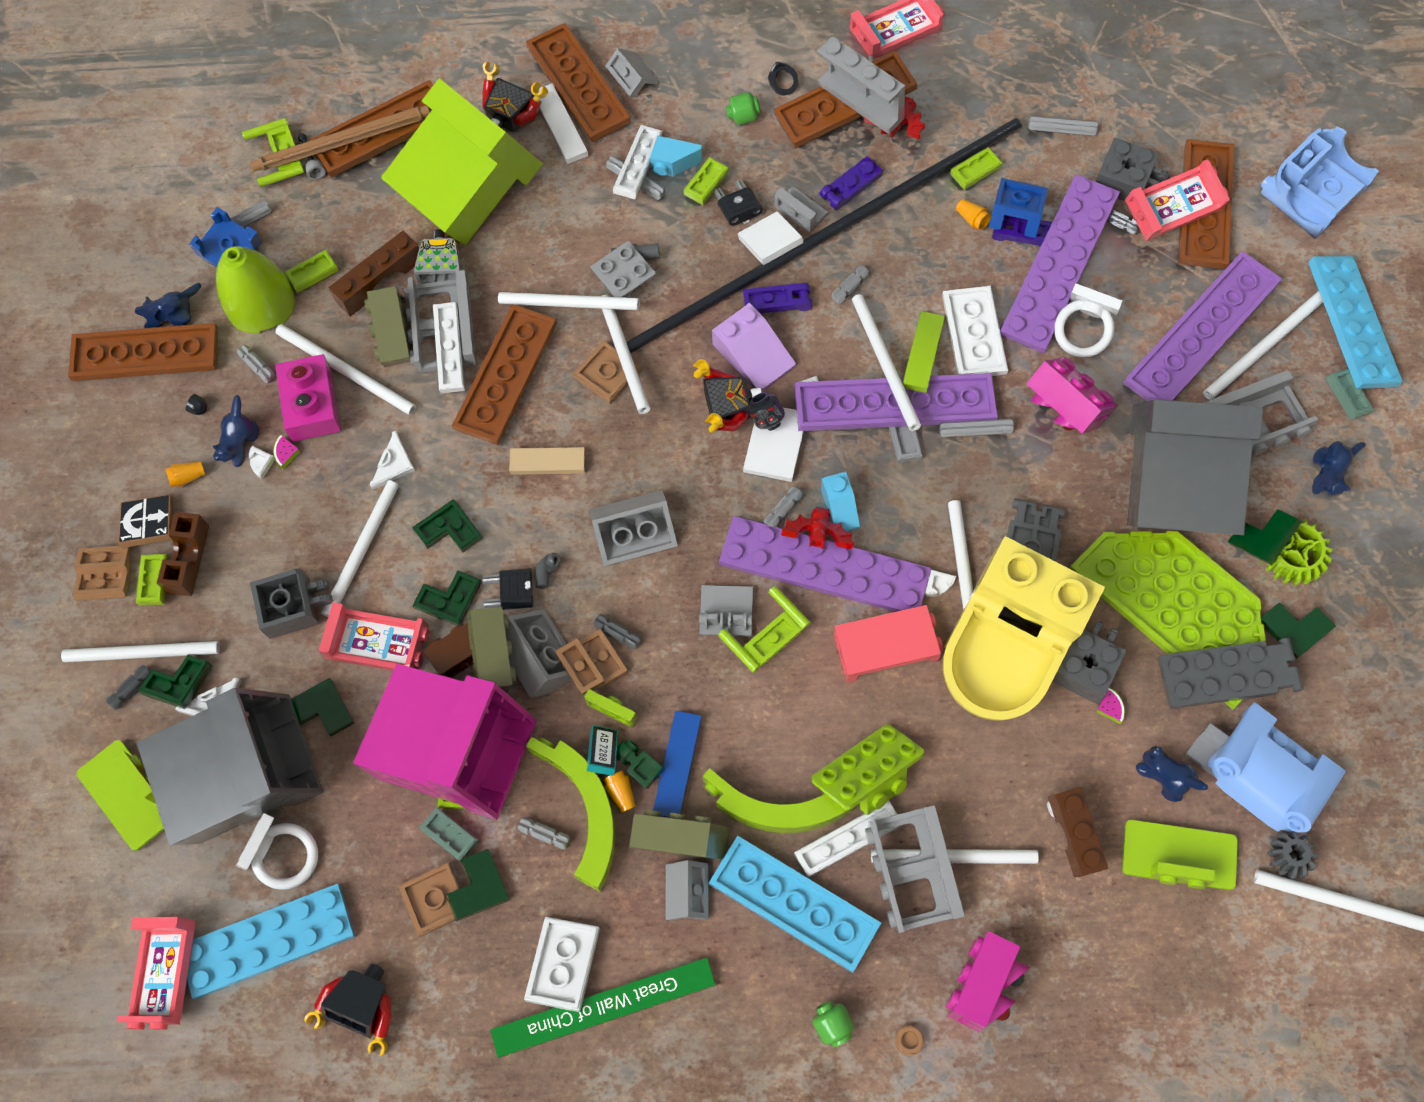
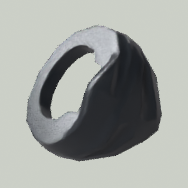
(779, 66)

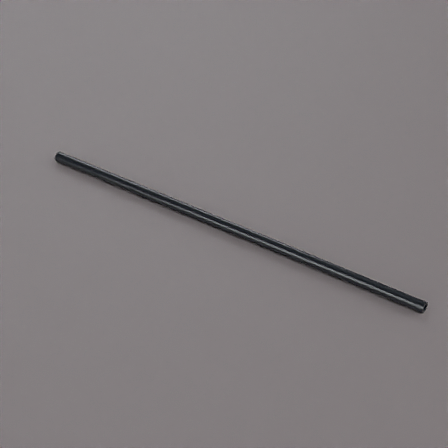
(823, 235)

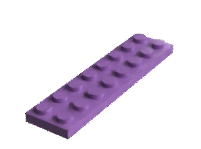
(1059, 263)
(1203, 330)
(873, 404)
(830, 570)

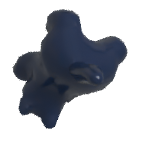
(171, 307)
(235, 431)
(1333, 464)
(1172, 775)

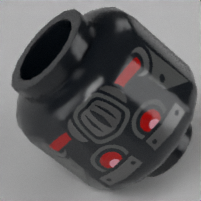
(766, 411)

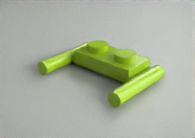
(279, 139)
(772, 637)

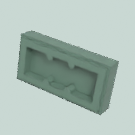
(1351, 399)
(448, 834)

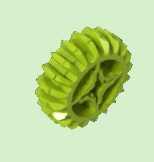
(1294, 565)

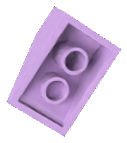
(752, 348)

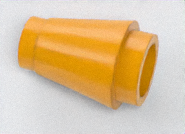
(975, 215)
(183, 473)
(620, 791)

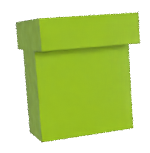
(458, 164)

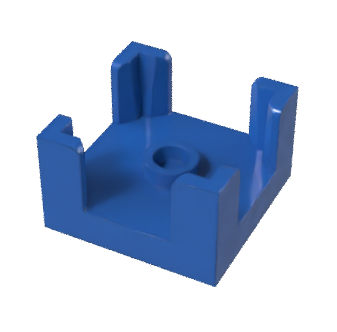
(1019, 201)
(223, 235)

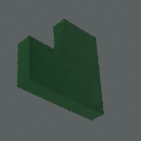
(448, 521)
(1270, 541)
(449, 605)
(1302, 633)
(181, 687)
(324, 702)
(485, 887)

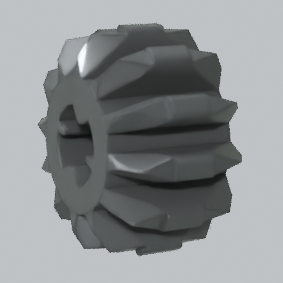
(1292, 843)

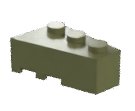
(388, 326)
(490, 646)
(679, 835)

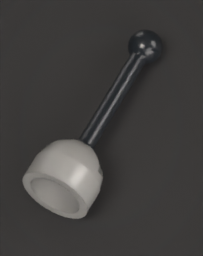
(315, 165)

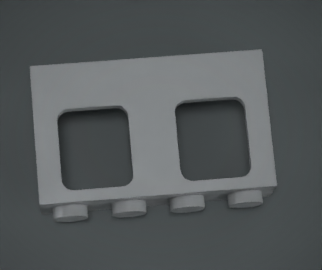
(862, 85)
(424, 328)
(1266, 393)
(930, 864)

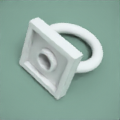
(1092, 304)
(259, 844)

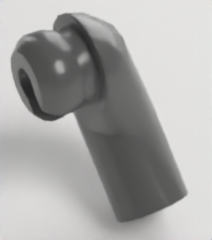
(546, 567)

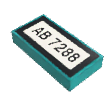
(602, 750)

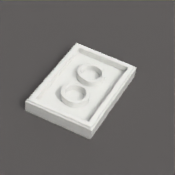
(775, 451)
(562, 964)

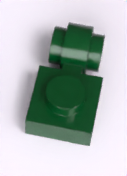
(643, 767)

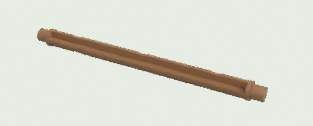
(339, 138)

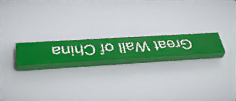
(603, 1008)

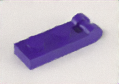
(851, 183)
(1017, 234)
(779, 298)

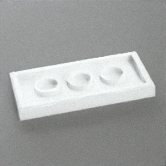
(974, 331)

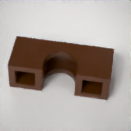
(188, 537)
(1084, 847)

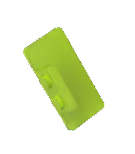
(870, 770)
(123, 793)
(1180, 855)

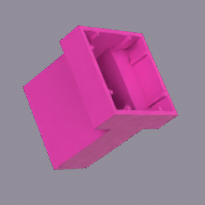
(447, 739)

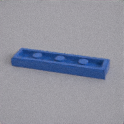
(677, 763)

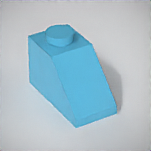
(674, 156)
(840, 501)

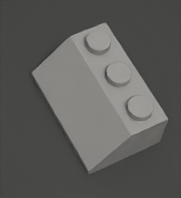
(633, 527)
(533, 652)

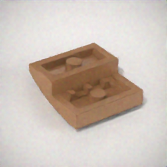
(102, 573)
(591, 662)

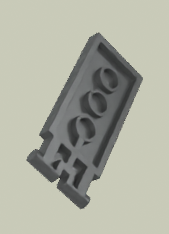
(1038, 532)
(1228, 673)

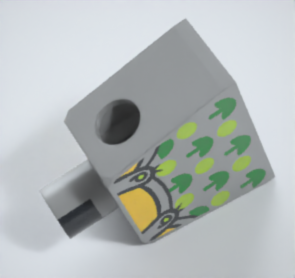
(437, 259)

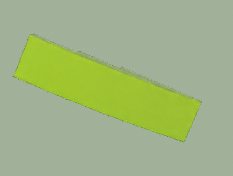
(923, 352)

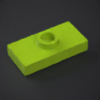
(976, 168)
(706, 181)
(311, 271)
(148, 591)
(611, 707)

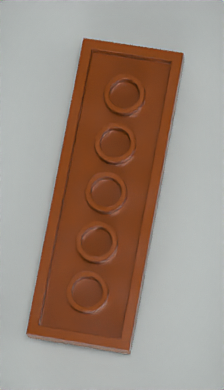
(578, 82)
(822, 112)
(349, 155)
(1208, 238)
(143, 352)
(504, 374)

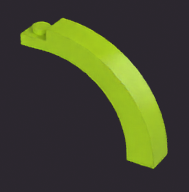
(773, 817)
(601, 827)

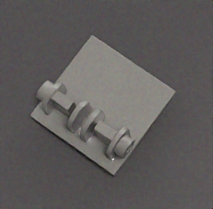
(623, 270)
(726, 609)

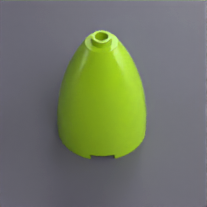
(253, 290)

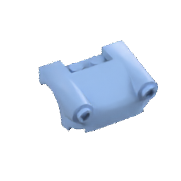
(1317, 181)
(1273, 773)

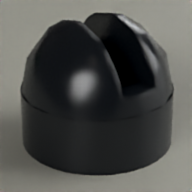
(196, 405)

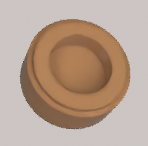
(909, 1040)

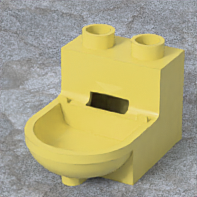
(998, 667)

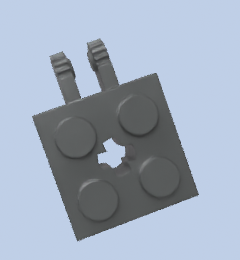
(1129, 168)
(287, 602)
(1098, 653)

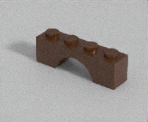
(394, 256)

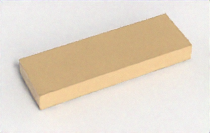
(547, 461)

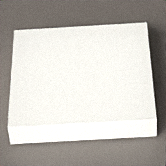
(770, 238)

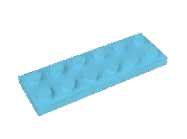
(1355, 322)
(795, 904)
(268, 941)

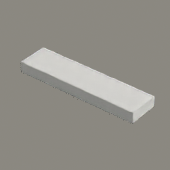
(562, 126)
(636, 163)
(448, 347)
(841, 842)

